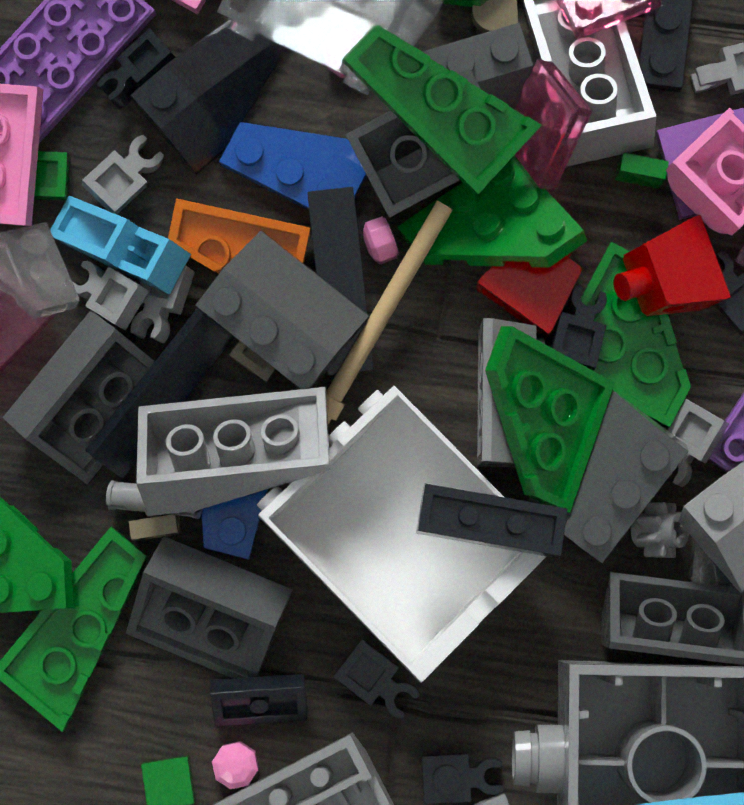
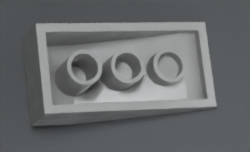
(605, 76)
(228, 447)

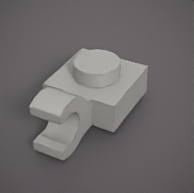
(727, 71)

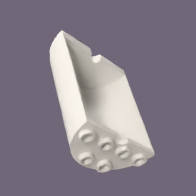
(362, 541)

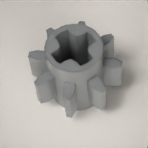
(659, 530)

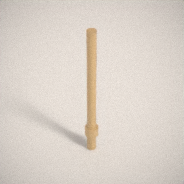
(385, 308)

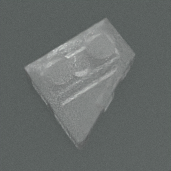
(35, 271)

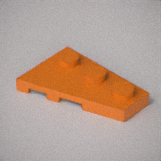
(219, 234)

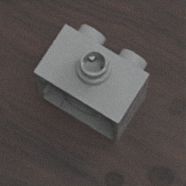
(637, 734)

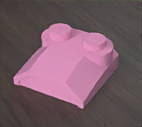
(712, 175)

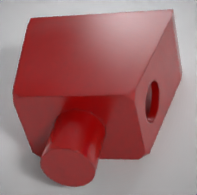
(673, 272)
(530, 292)

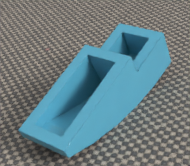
(120, 244)

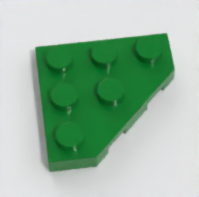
(500, 224)
(637, 348)
(547, 413)
(31, 570)

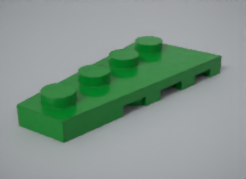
(452, 117)
(62, 646)

